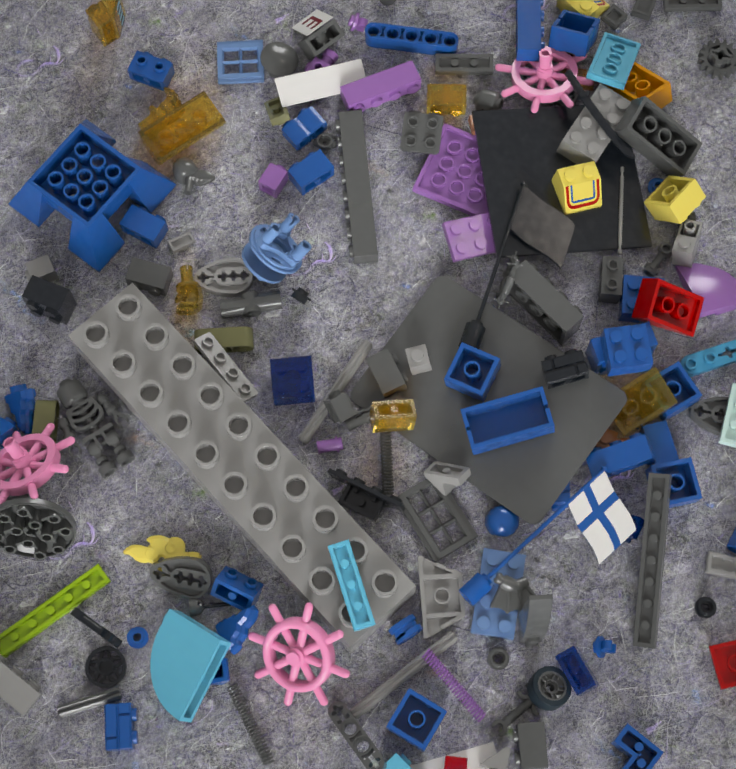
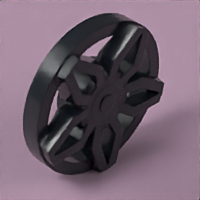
(105, 666)

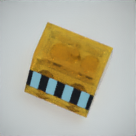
(106, 20)

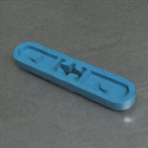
(709, 359)

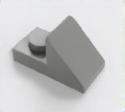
(446, 476)
(497, 761)

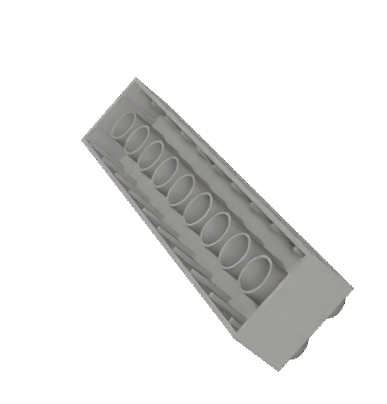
(237, 460)

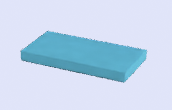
(613, 61)

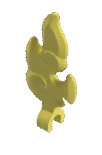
(159, 547)

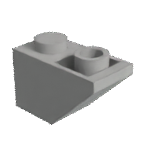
(686, 243)

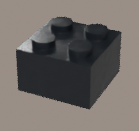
(49, 300)

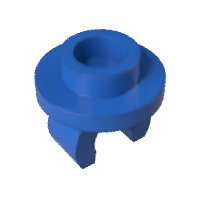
(603, 646)

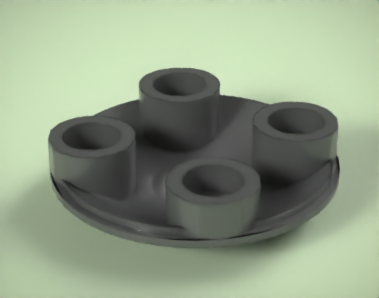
(279, 59)

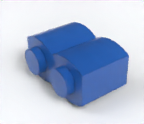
(304, 128)

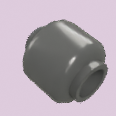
(488, 100)

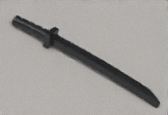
(584, 97)

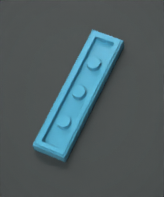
(351, 585)

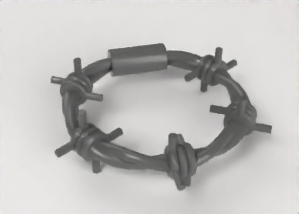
(507, 281)

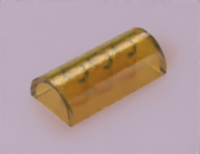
(181, 128)

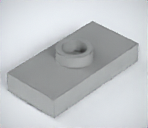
(720, 565)

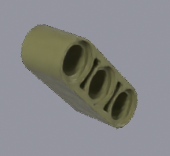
(230, 338)
(46, 412)

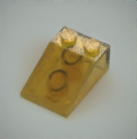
(646, 400)

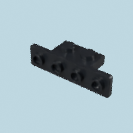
(362, 498)

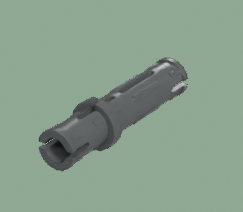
(363, 417)

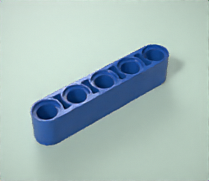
(403, 33)

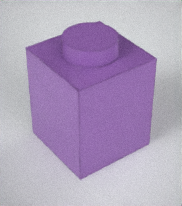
(273, 180)

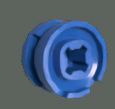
(405, 629)

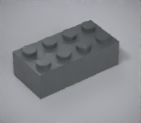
(658, 137)
(545, 303)

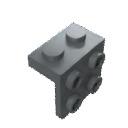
(421, 132)

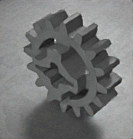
(718, 59)

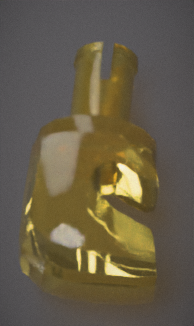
(170, 103)
(189, 292)

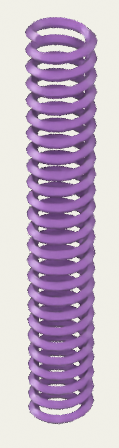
(455, 682)

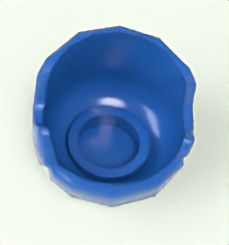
(501, 521)

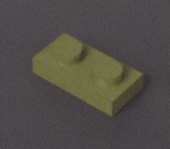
(277, 114)

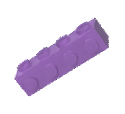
(381, 87)

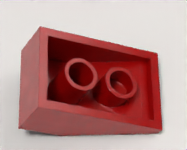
(667, 306)

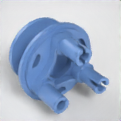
(273, 252)

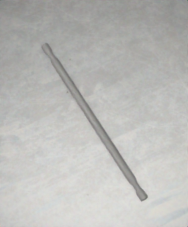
(620, 211)

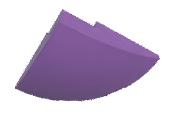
(712, 284)

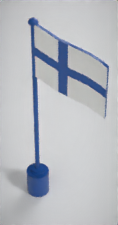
(597, 515)

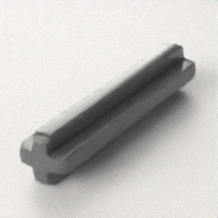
(89, 702)

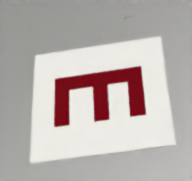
(312, 22)

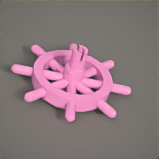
(544, 75)
(28, 464)
(298, 654)

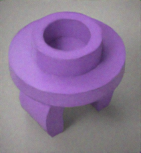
(357, 23)

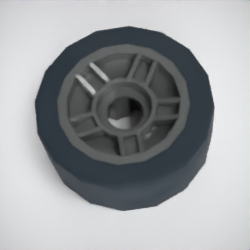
(559, 688)

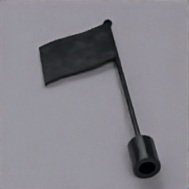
(539, 228)

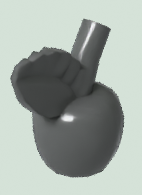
(188, 174)

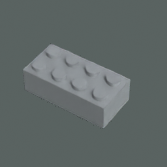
(586, 138)

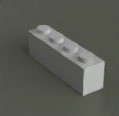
(17, 690)

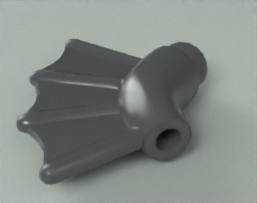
(511, 593)

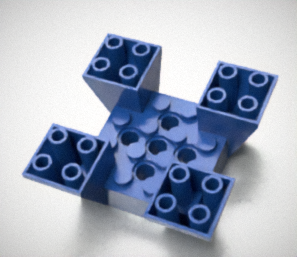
(118, 177)

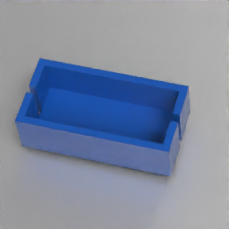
(508, 420)

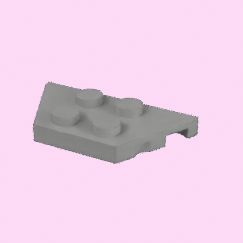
(439, 596)

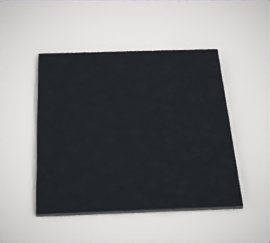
(523, 148)

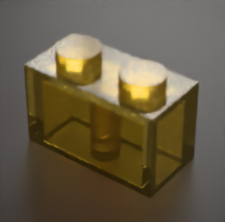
(446, 99)
(392, 415)

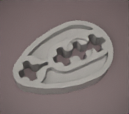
(228, 288)

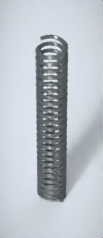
(388, 469)
(250, 731)

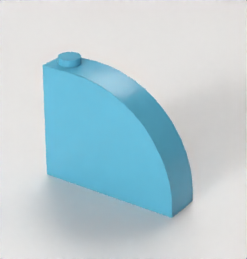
(184, 663)

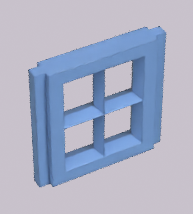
(239, 78)

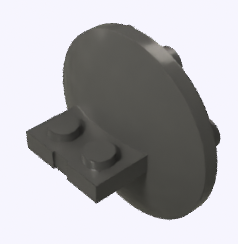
(35, 527)

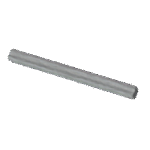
(341, 383)
(402, 676)

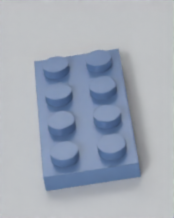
(495, 621)

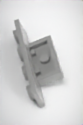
(225, 366)

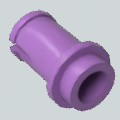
(330, 445)

